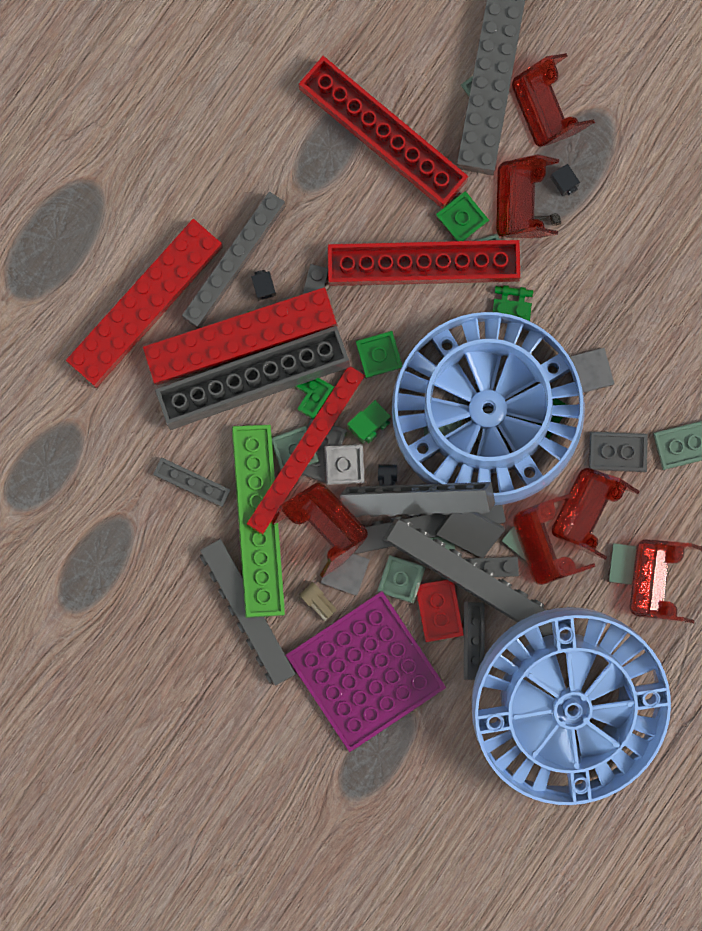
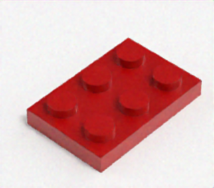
(439, 610)

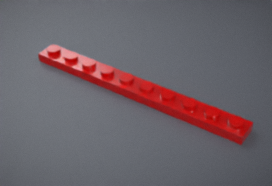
(305, 450)

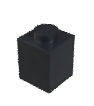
(565, 180)
(263, 285)

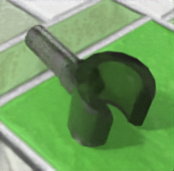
(554, 218)

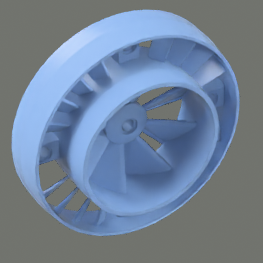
(517, 374)
(546, 728)

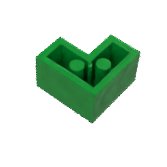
(368, 422)

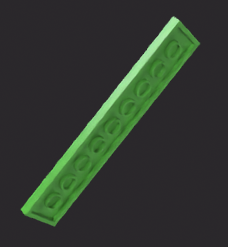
(258, 552)

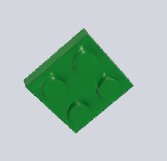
(462, 217)
(379, 354)

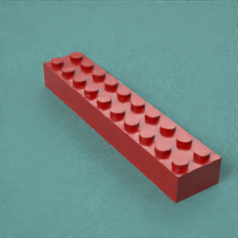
(383, 132)
(424, 262)
(144, 303)
(239, 336)

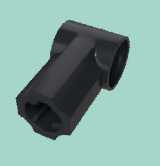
(387, 474)

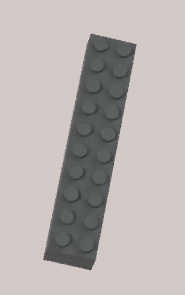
(490, 86)
(253, 378)
(464, 573)

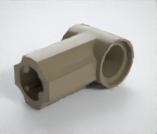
(315, 598)

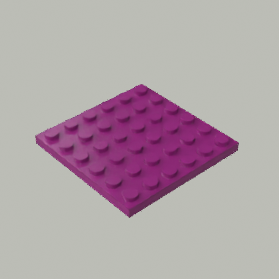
(365, 671)

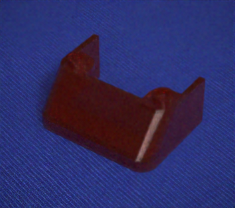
(540, 104)
(517, 197)
(584, 508)
(329, 518)
(537, 544)
(651, 577)

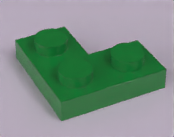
(317, 394)

